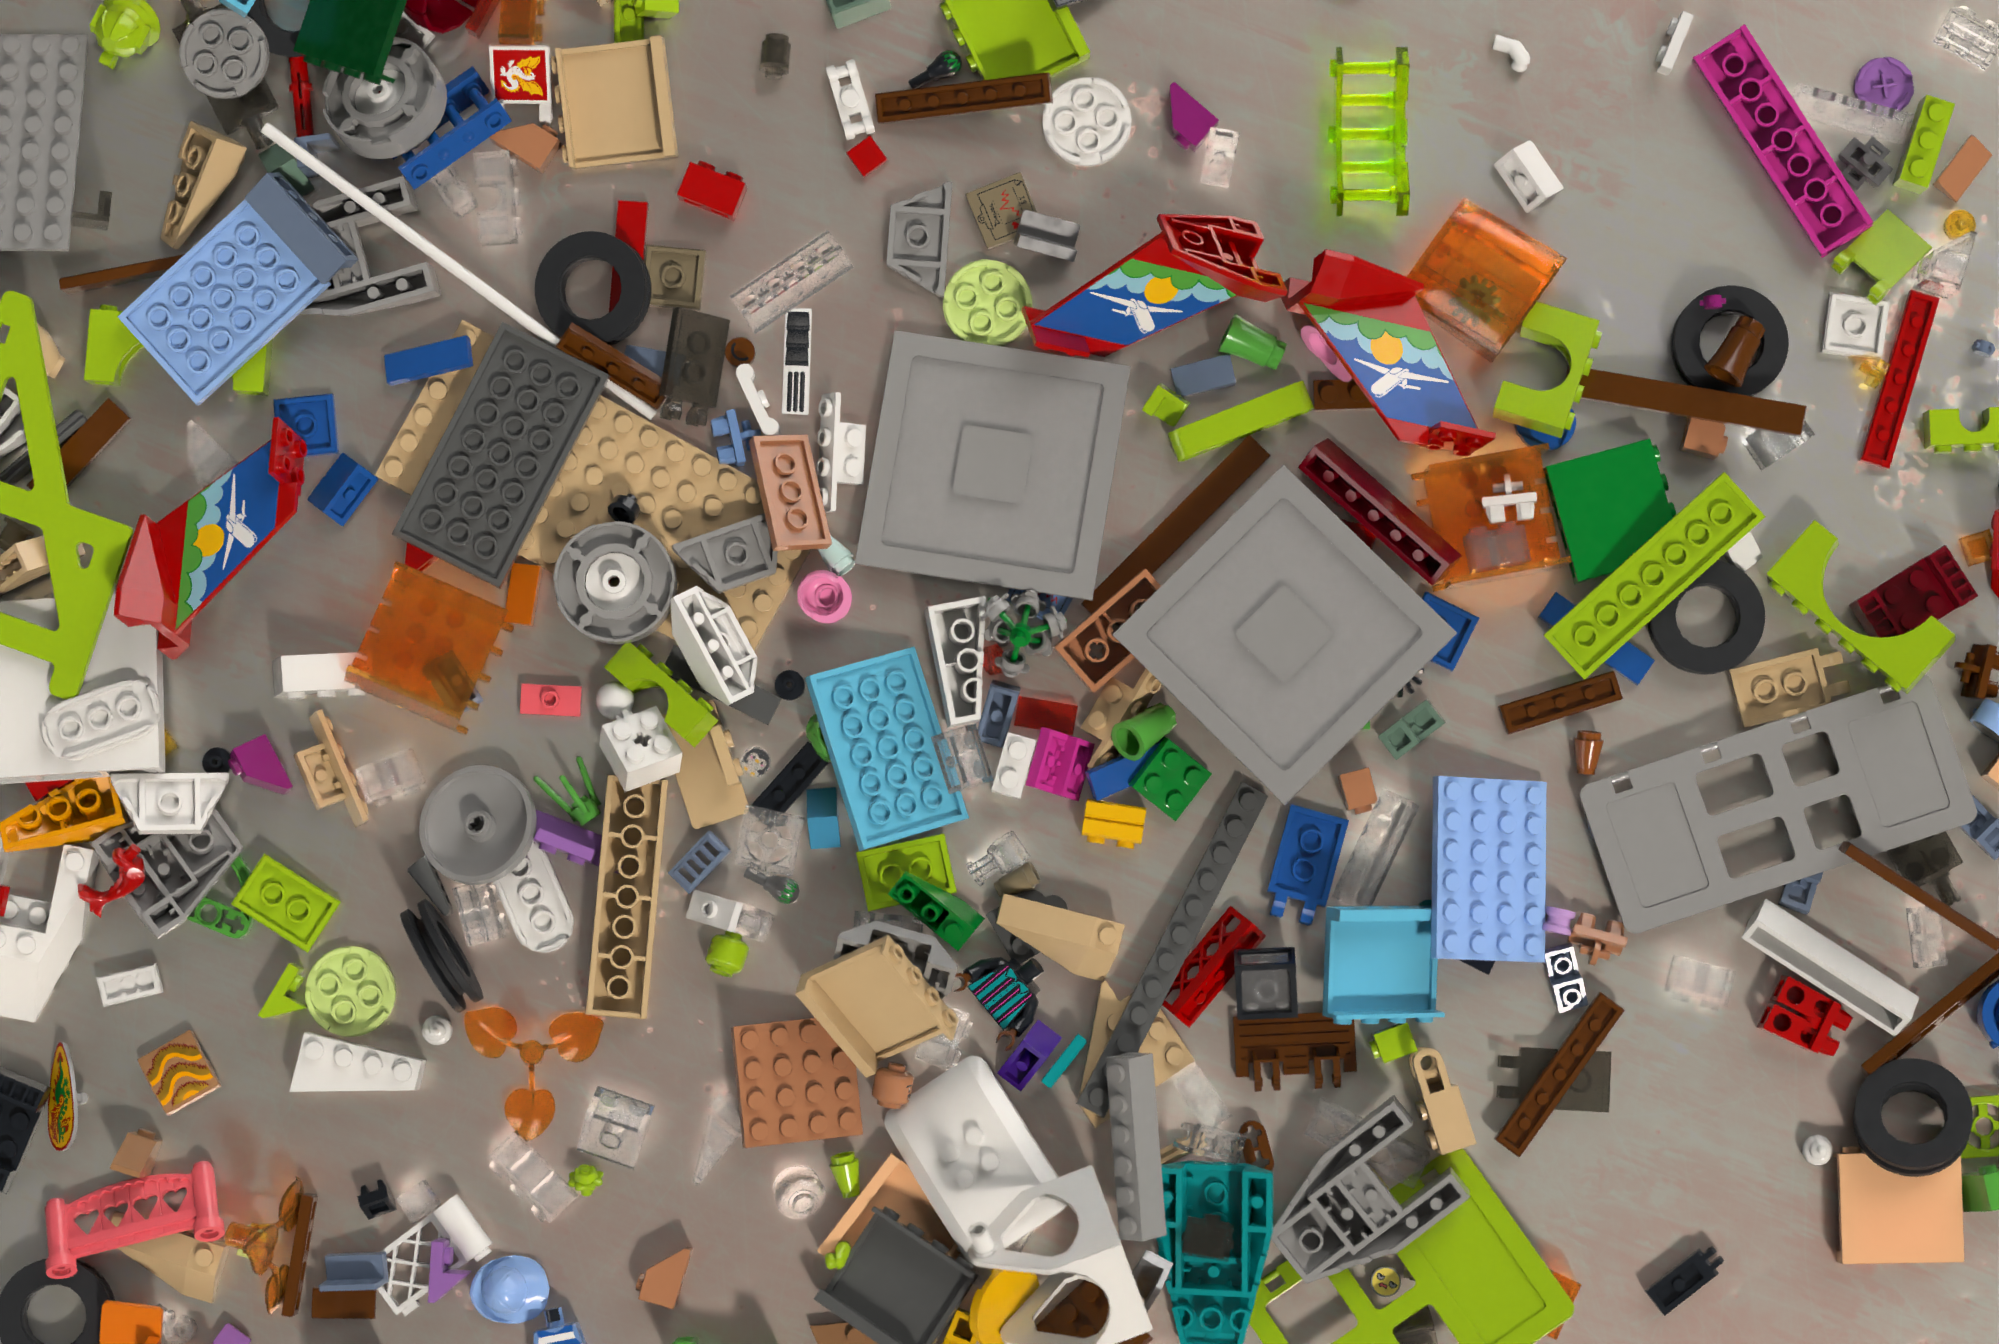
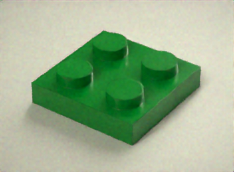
(1170, 779)

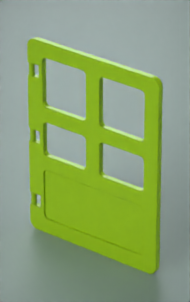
(1466, 1266)

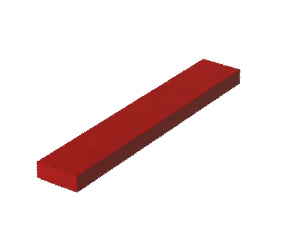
(1899, 379)

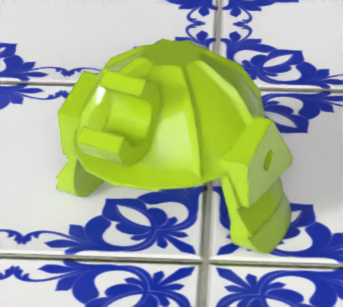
(124, 29)

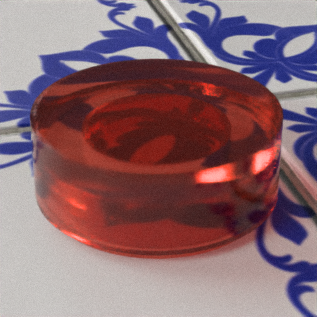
(990, 654)

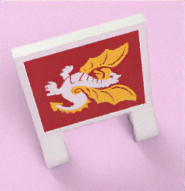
(522, 77)

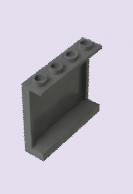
(898, 1283)

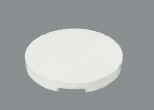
(1087, 121)

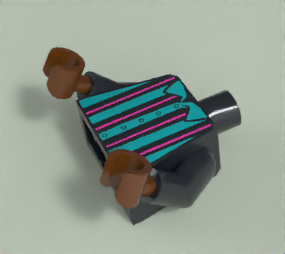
(1005, 992)

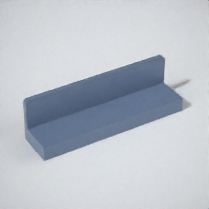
(300, 227)

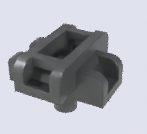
(1865, 163)

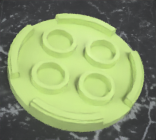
(986, 303)
(350, 991)

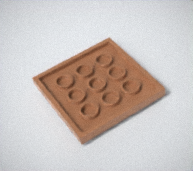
(793, 1084)

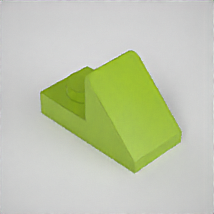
(279, 1000)

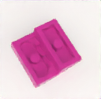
(1060, 764)

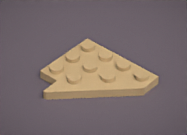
(1162, 1040)

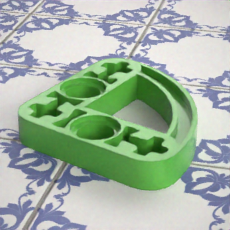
(242, 872)

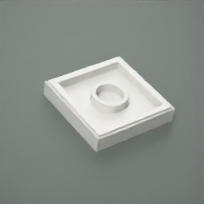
(1854, 326)

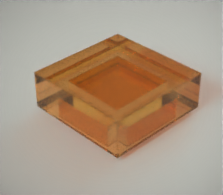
(1976, 547)

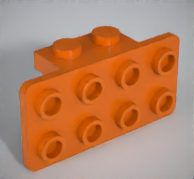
(130, 1323)

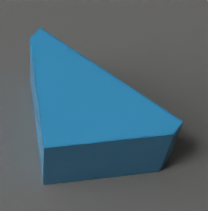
(823, 818)

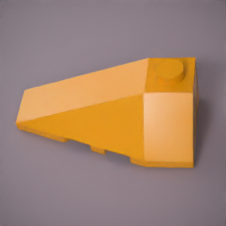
(67, 816)

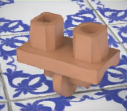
(1597, 942)

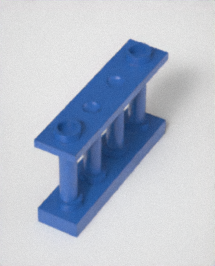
(467, 134)

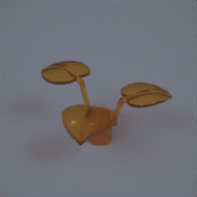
(573, 1034)
(261, 1245)

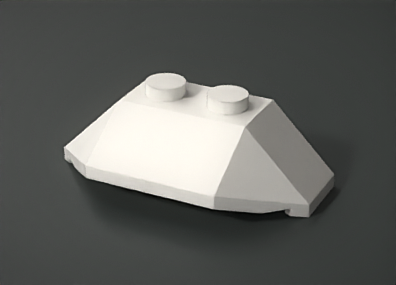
(713, 645)

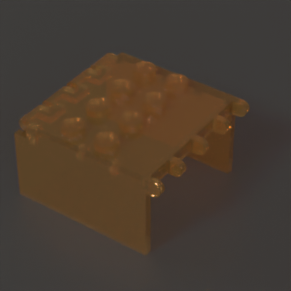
(1455, 506)
(428, 647)

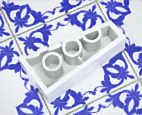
(958, 656)
(347, 1066)

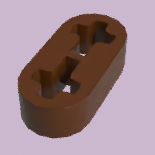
(1263, 1144)

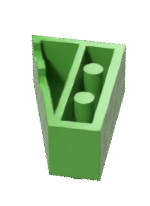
(1981, 1189)

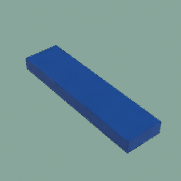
(1626, 661)

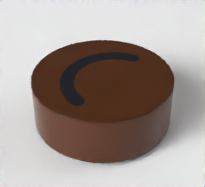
(740, 351)

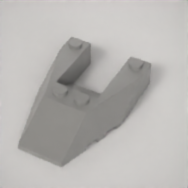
(352, 288)
(1346, 1211)

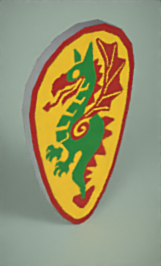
(63, 1100)

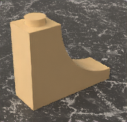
(24, 563)

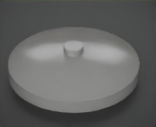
(477, 824)

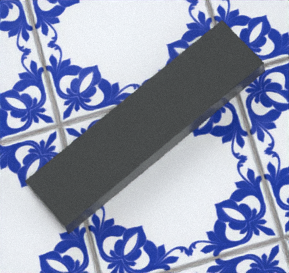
(758, 705)

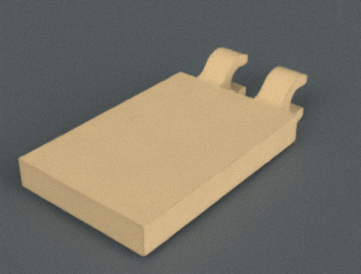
(1784, 686)

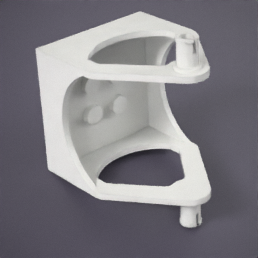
(1092, 1257)

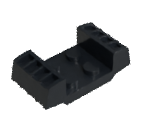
(20, 1113)

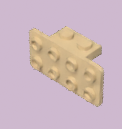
(710, 777)

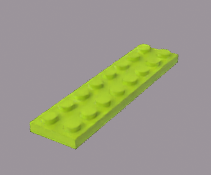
(1654, 575)

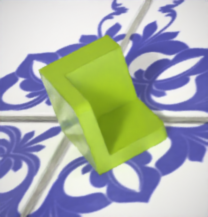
(1166, 405)

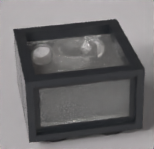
(1266, 983)

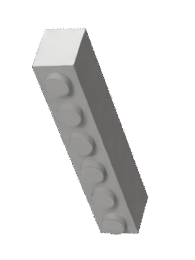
(1136, 1146)

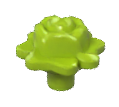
(585, 1179)

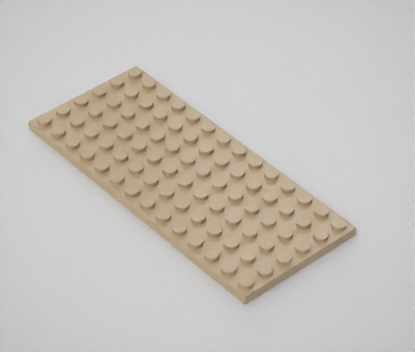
(617, 453)

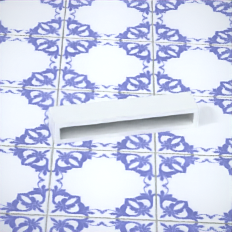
(1830, 967)

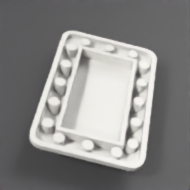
(971, 1151)

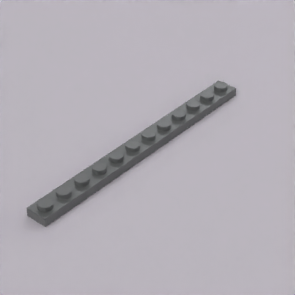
(1176, 940)

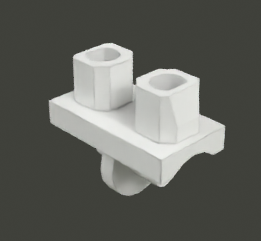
(1523, 501)

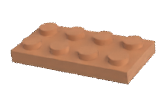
(790, 492)

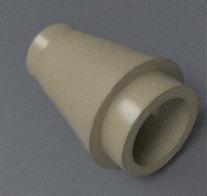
(1018, 881)

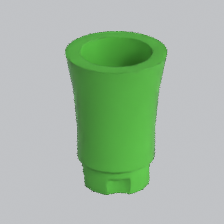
(1251, 343)
(1142, 731)

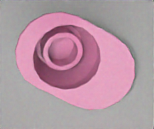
(1321, 349)

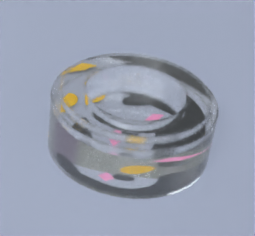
(756, 762)

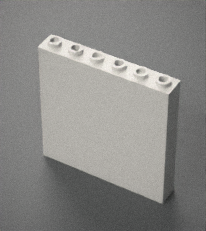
(26, 698)

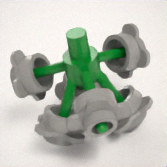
(1034, 638)

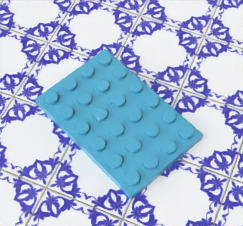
(881, 747)

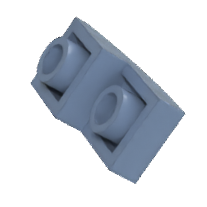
(1565, 977)

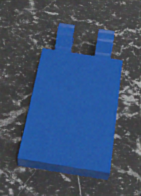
(1306, 860)

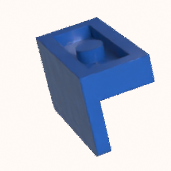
(342, 489)

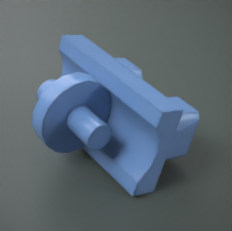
(729, 425)

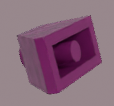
(1189, 119)
(259, 765)

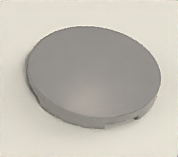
(224, 54)

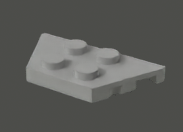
(920, 238)
(731, 554)

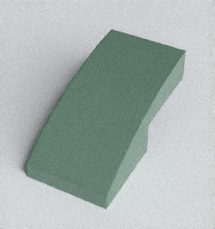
(1411, 729)

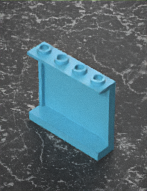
(1379, 964)

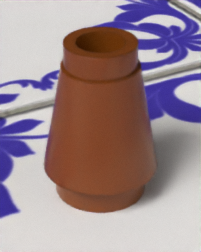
(1587, 751)

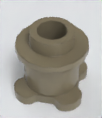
(13, 534)

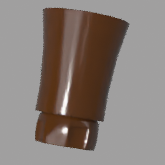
(1736, 352)

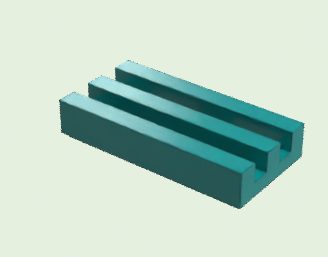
(1064, 1061)

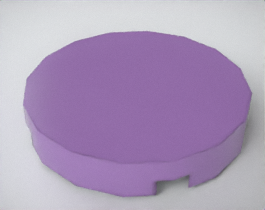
(1884, 83)

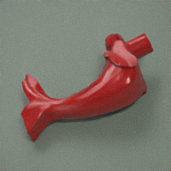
(130, 878)

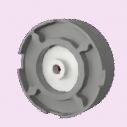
(387, 117)
(610, 553)

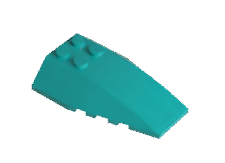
(1207, 1295)

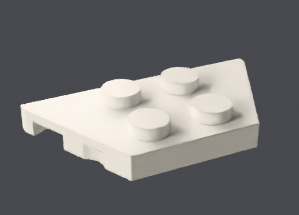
(169, 800)

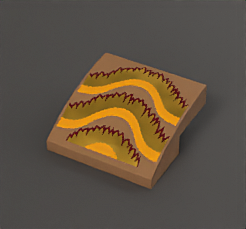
(179, 1072)

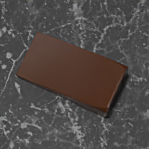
(343, 1304)

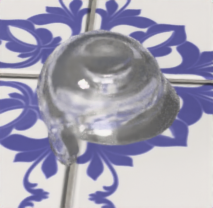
(799, 1192)

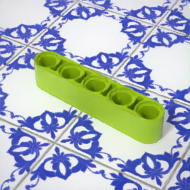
(1240, 421)

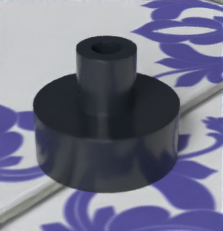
(624, 508)
(793, 692)
(210, 758)

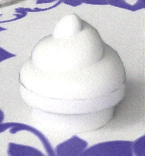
(437, 1030)
(1817, 1150)

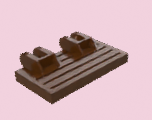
(1293, 1043)

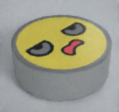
(1385, 1281)

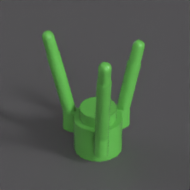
(584, 808)

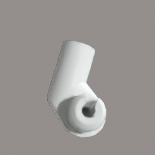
(1515, 50)

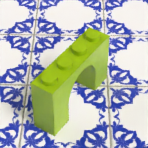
(1550, 409)

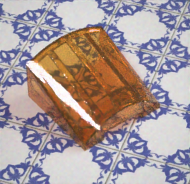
(1482, 278)

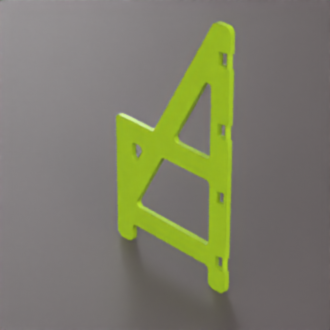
(79, 593)

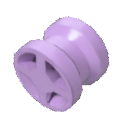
(1558, 920)

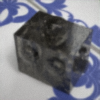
(1208, 1237)

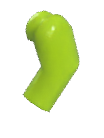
(839, 1258)

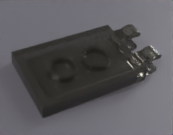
(693, 364)
(1587, 1092)

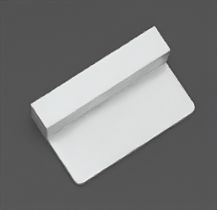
(1528, 175)

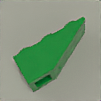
(937, 909)

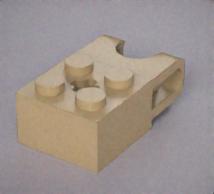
(1440, 1104)

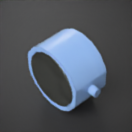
(1987, 719)

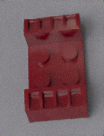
(1910, 597)

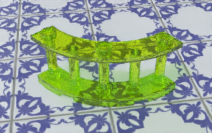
(1396, 133)

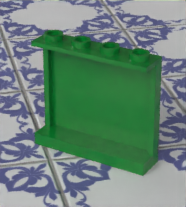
(1608, 506)

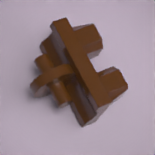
(1977, 671)

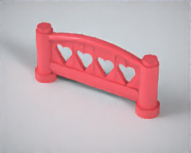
(197, 1212)

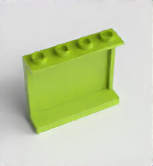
(1015, 37)

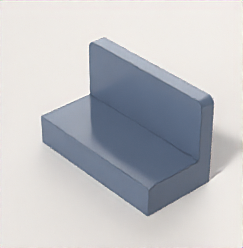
(315, 144)
(355, 1271)

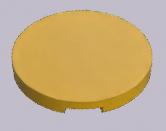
(998, 1301)

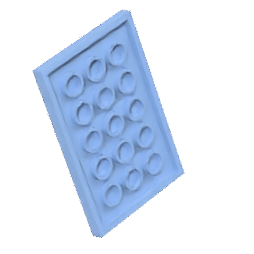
(221, 302)
(1488, 869)

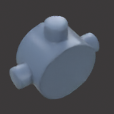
(1983, 348)

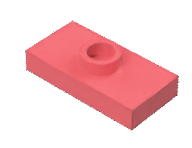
(551, 700)

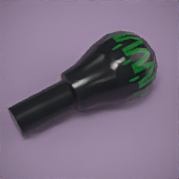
(945, 65)

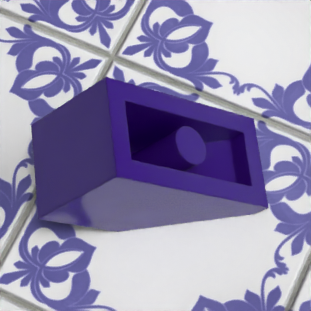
(1029, 1055)

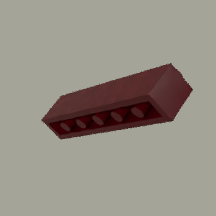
(1380, 511)

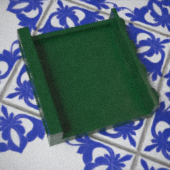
(350, 36)

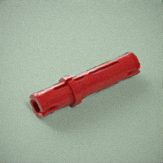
(300, 68)

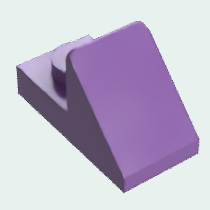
(441, 1278)

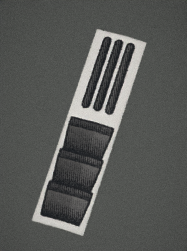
(797, 361)

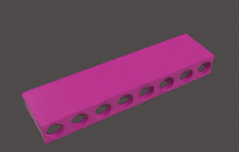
(1783, 141)

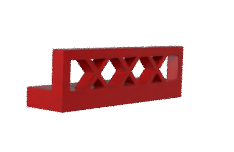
(1213, 969)

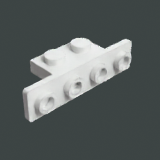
(839, 451)

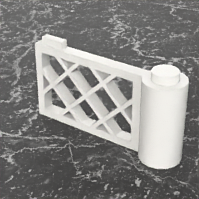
(452, 1222)

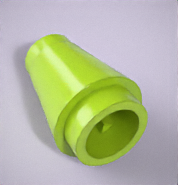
(846, 1173)

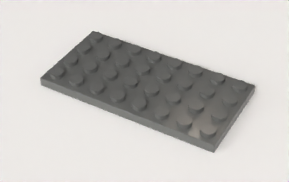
(501, 455)

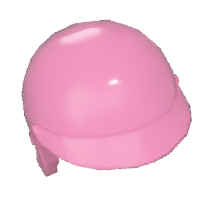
(824, 596)

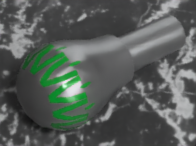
(781, 888)

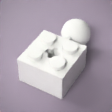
(635, 744)

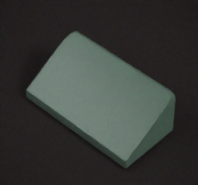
(851, 11)

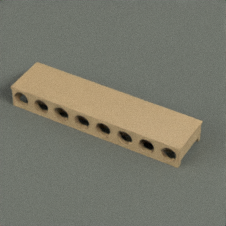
(626, 900)

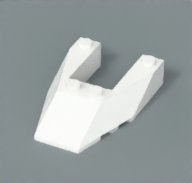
(42, 935)

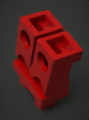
(1814, 1020)

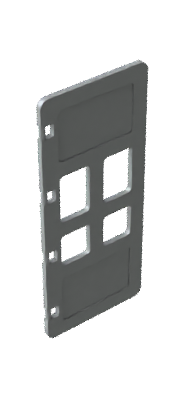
(1664, 844)

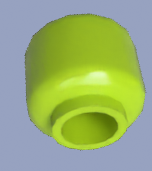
(727, 954)

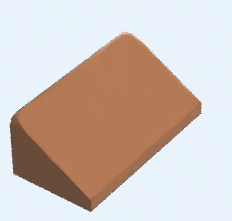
(1962, 168)

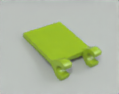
(1884, 253)

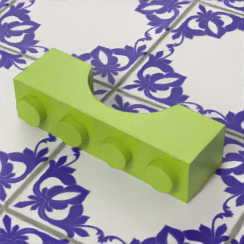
(637, 672)

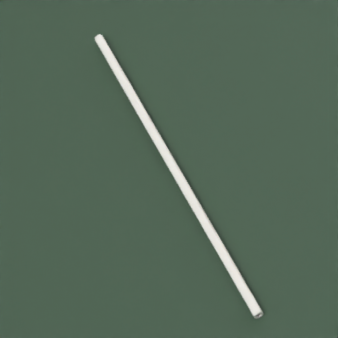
(436, 254)

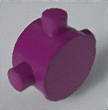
(1712, 301)

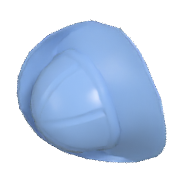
(510, 1290)

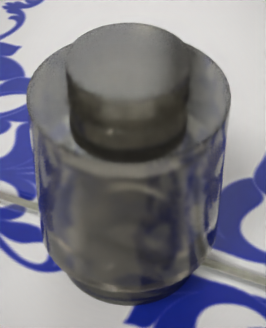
(775, 56)

